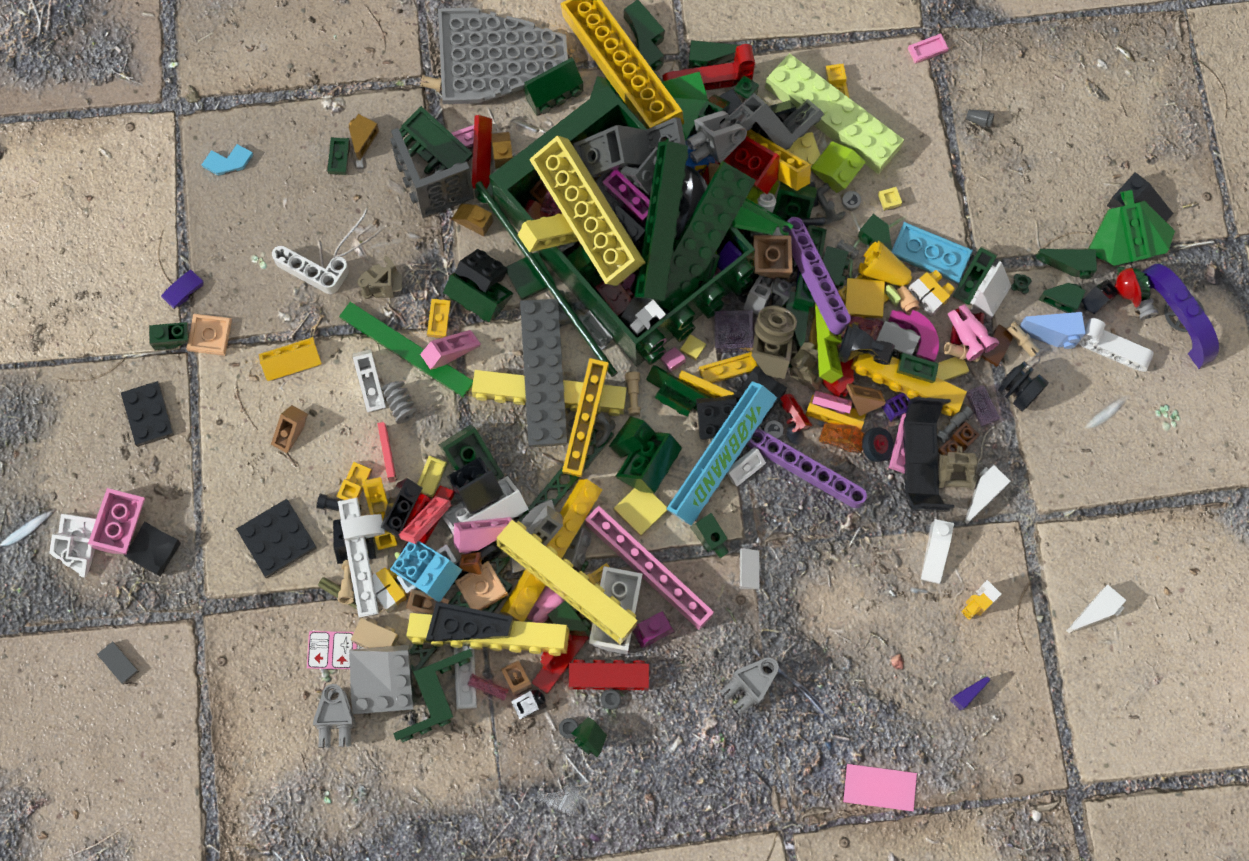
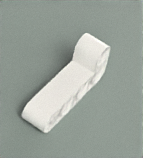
(307, 267)
(1115, 347)

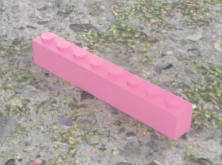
(652, 570)

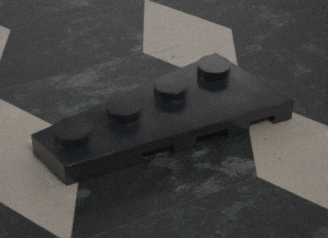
(464, 623)

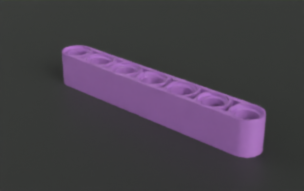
(817, 277)
(816, 469)

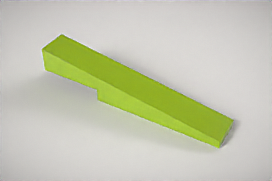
(827, 343)

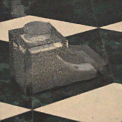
(565, 800)

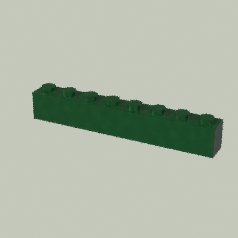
(662, 221)

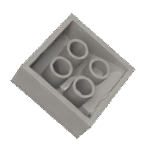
(381, 679)

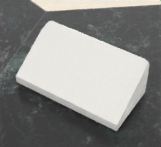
(749, 569)

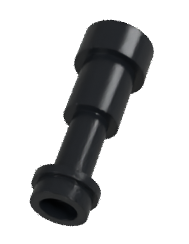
(325, 502)

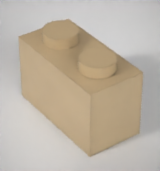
(371, 635)

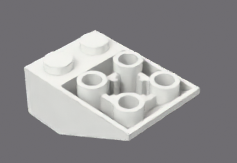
(991, 292)

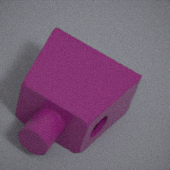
(653, 629)

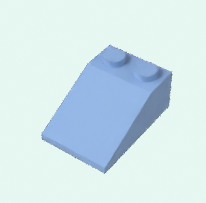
(1055, 329)

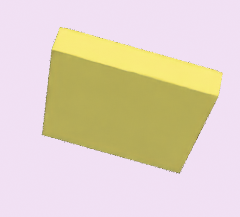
(640, 510)

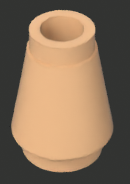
(908, 301)

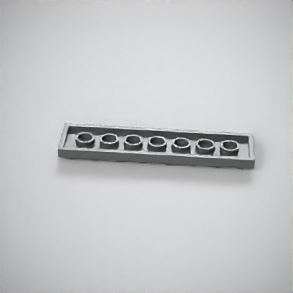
(543, 373)

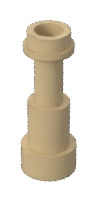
(632, 380)
(346, 594)

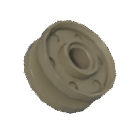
(775, 325)

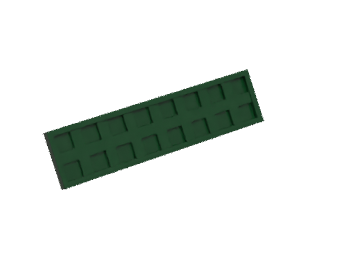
(705, 232)

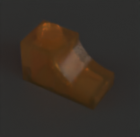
(842, 436)

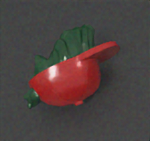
(1132, 285)

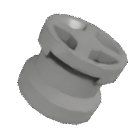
(1147, 309)

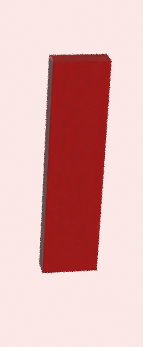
(481, 150)

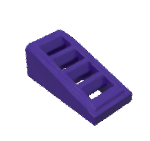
(889, 410)
(964, 697)

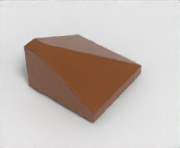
(471, 563)

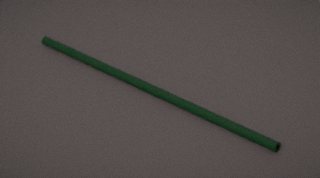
(544, 276)

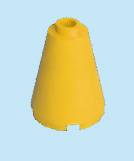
(884, 266)

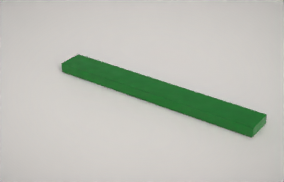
(404, 348)

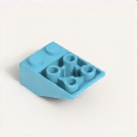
(426, 570)

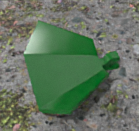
(690, 96)
(758, 219)
(1131, 233)

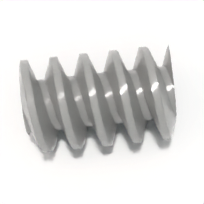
(398, 401)

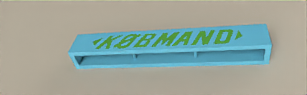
(721, 453)

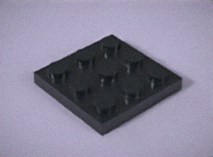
(276, 538)

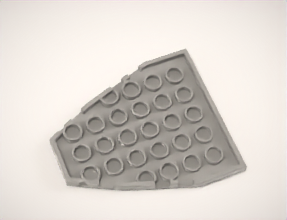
(492, 54)

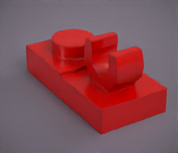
(791, 406)

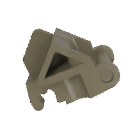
(380, 281)
(803, 363)
(958, 462)

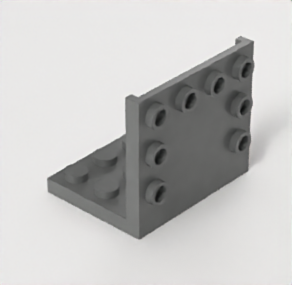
(435, 192)

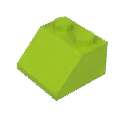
(837, 166)

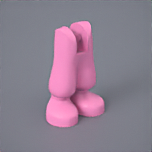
(970, 331)
(544, 605)

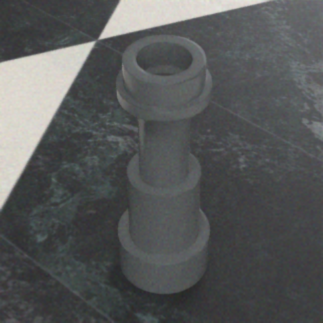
(958, 419)

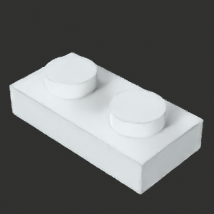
(746, 466)

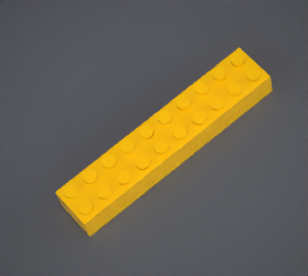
(621, 62)

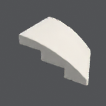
(72, 541)

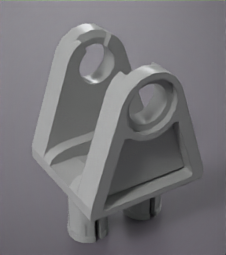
(714, 138)
(752, 682)
(334, 715)

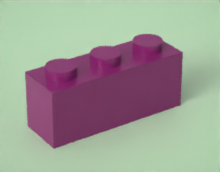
(627, 195)

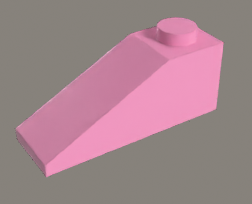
(446, 349)
(477, 534)

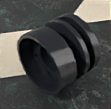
(1023, 386)

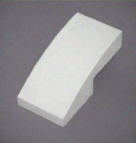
(362, 526)

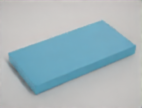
(931, 252)

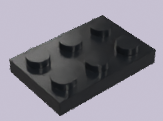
(147, 413)

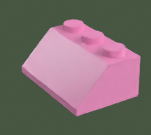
(116, 522)

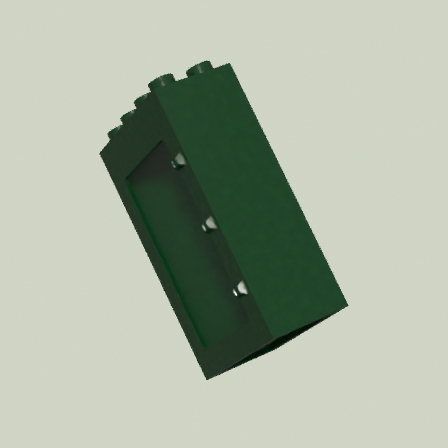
(511, 192)

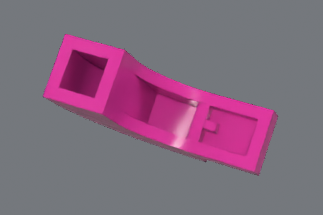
(929, 342)

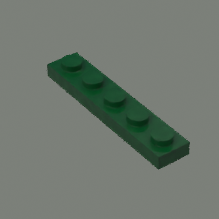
(803, 294)

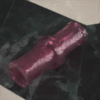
(487, 687)

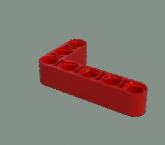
(723, 74)

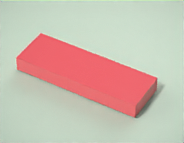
(387, 454)
(425, 519)

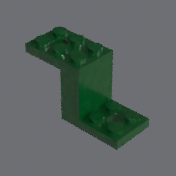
(434, 695)

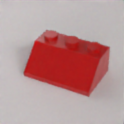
(755, 162)

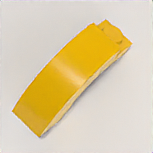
(377, 504)

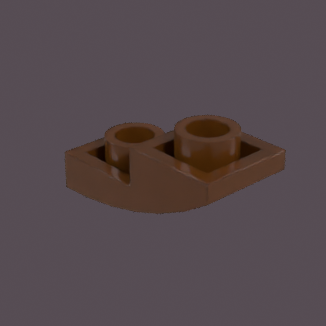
(1004, 338)
(962, 437)

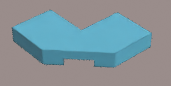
(236, 161)

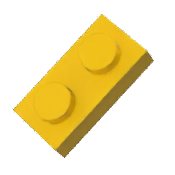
(438, 318)

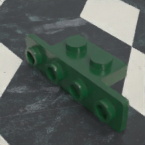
(674, 391)

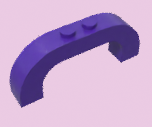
(1202, 333)

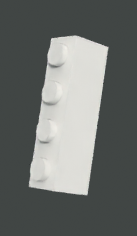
(509, 505)
(625, 588)

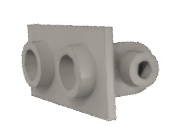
(596, 329)
(581, 542)

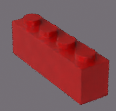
(608, 675)

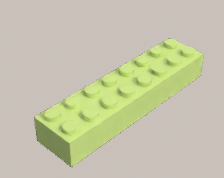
(843, 118)

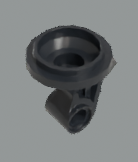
(858, 342)

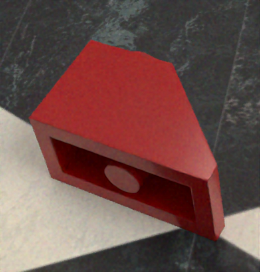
(839, 387)

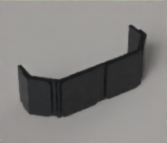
(922, 454)

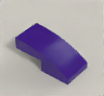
(182, 288)

